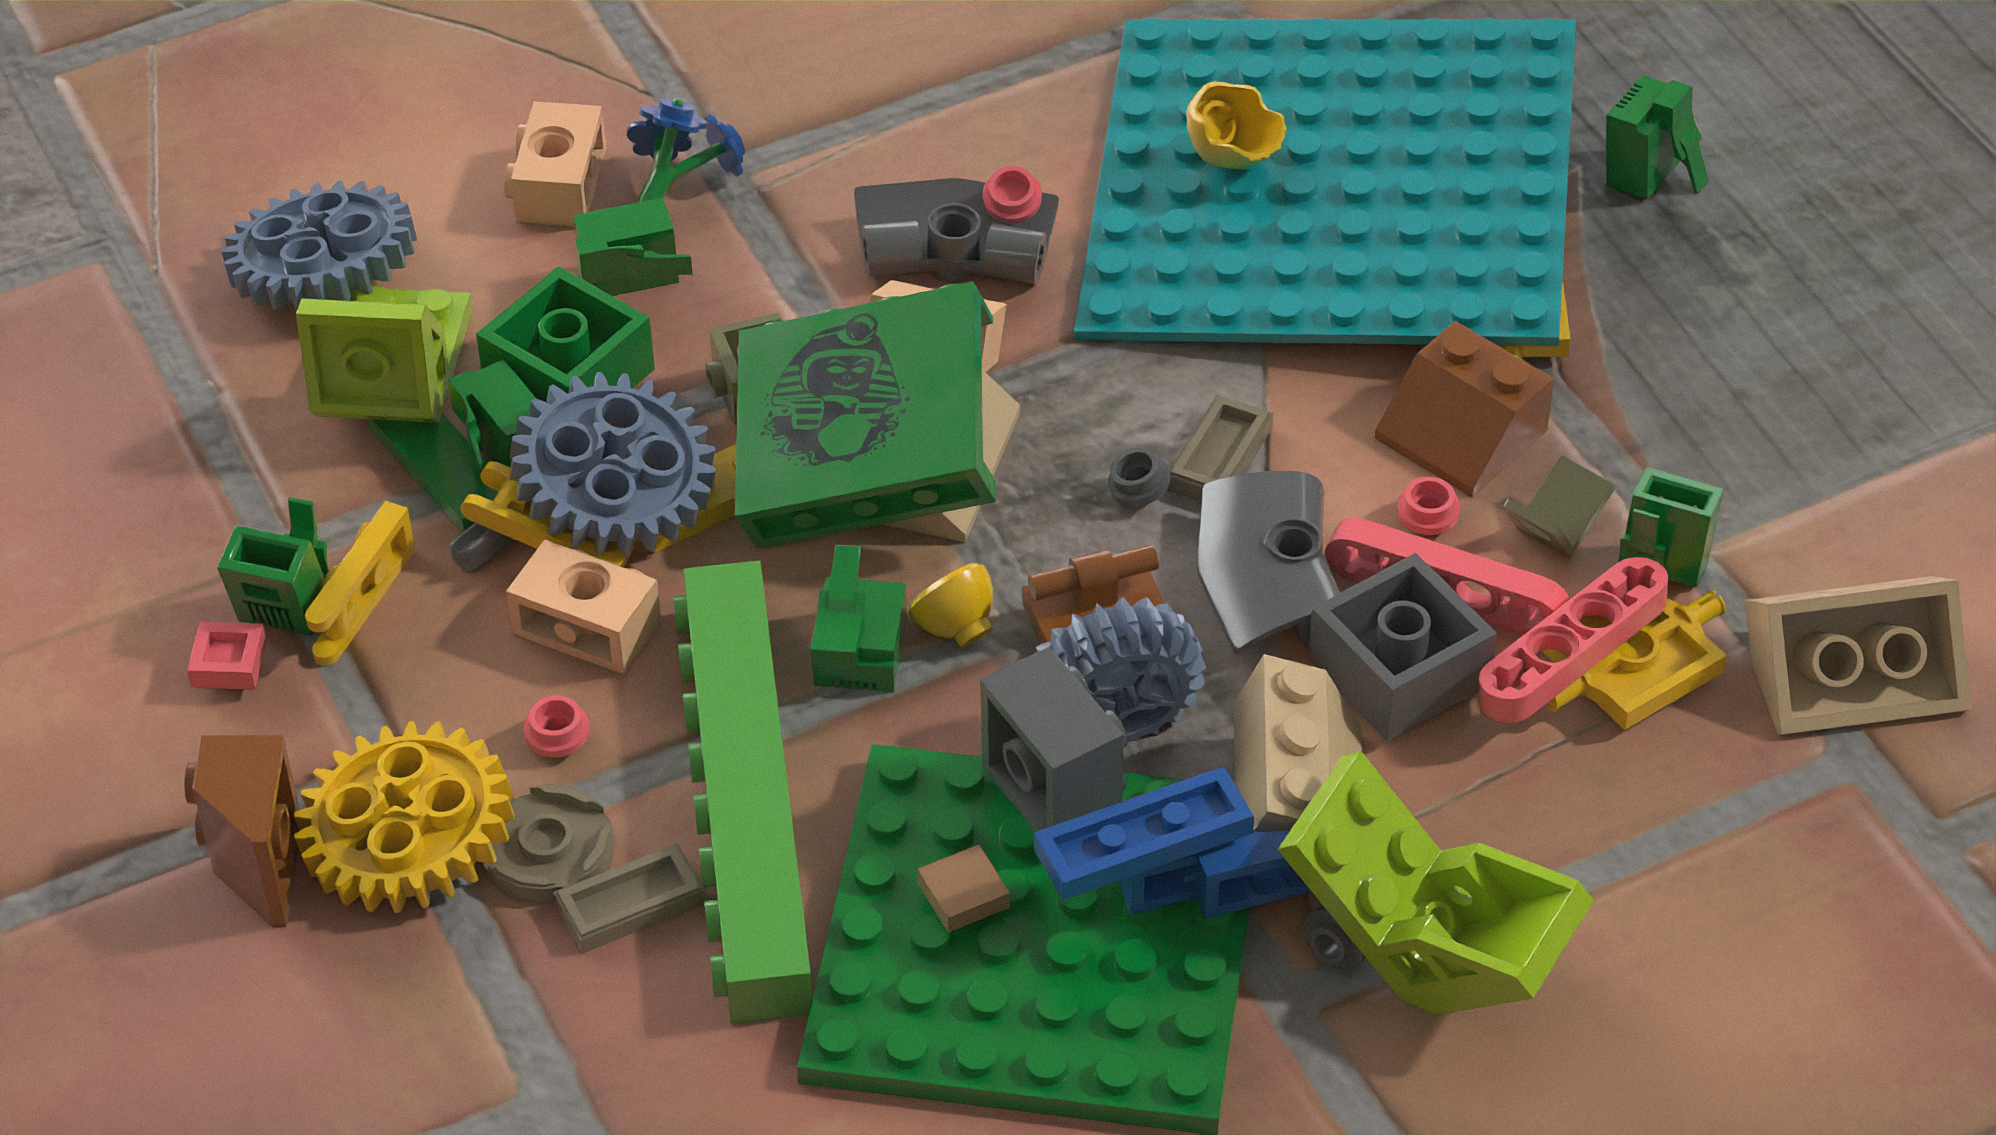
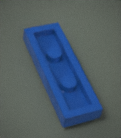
(1143, 833)

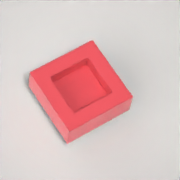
(227, 655)

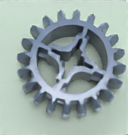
(1135, 662)

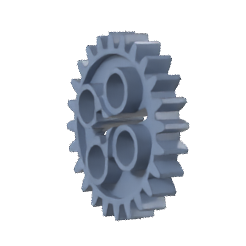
(319, 245)
(612, 463)

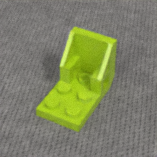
(382, 352)
(1434, 923)

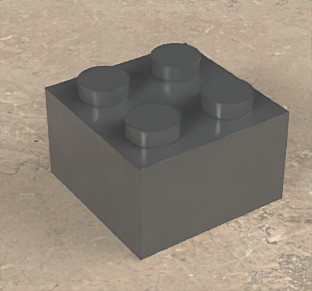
(1401, 646)
(1050, 741)

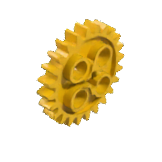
(404, 816)

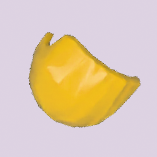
(1233, 126)

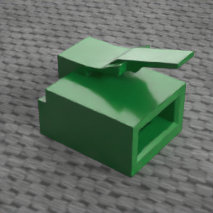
(1650, 136)
(629, 248)
(490, 409)
(1671, 526)
(276, 574)
(857, 627)

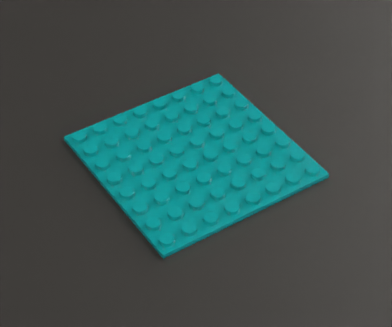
(1403, 198)

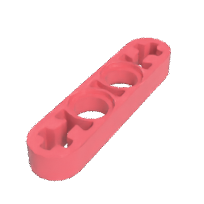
(1360, 550)
(1582, 644)

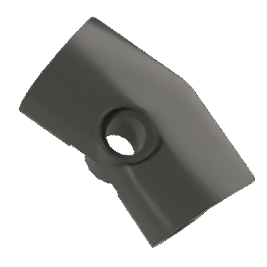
(948, 232)
(1263, 554)

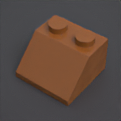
(1466, 409)
(247, 817)

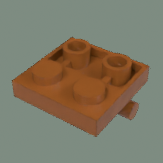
(1086, 581)

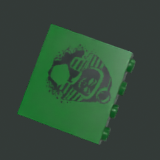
(861, 416)

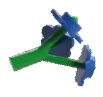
(667, 133)

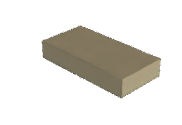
(1220, 446)
(629, 898)

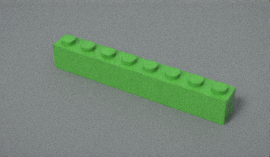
(746, 796)

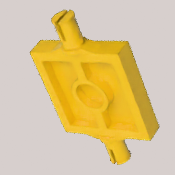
(1653, 665)

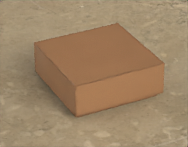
(963, 888)

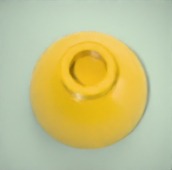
(956, 605)

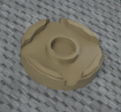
(552, 843)

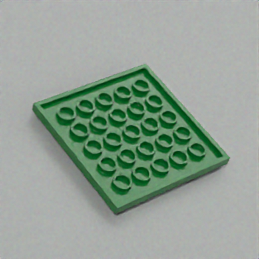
(1027, 1008)

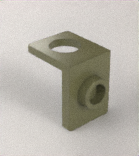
(723, 369)
(1562, 506)

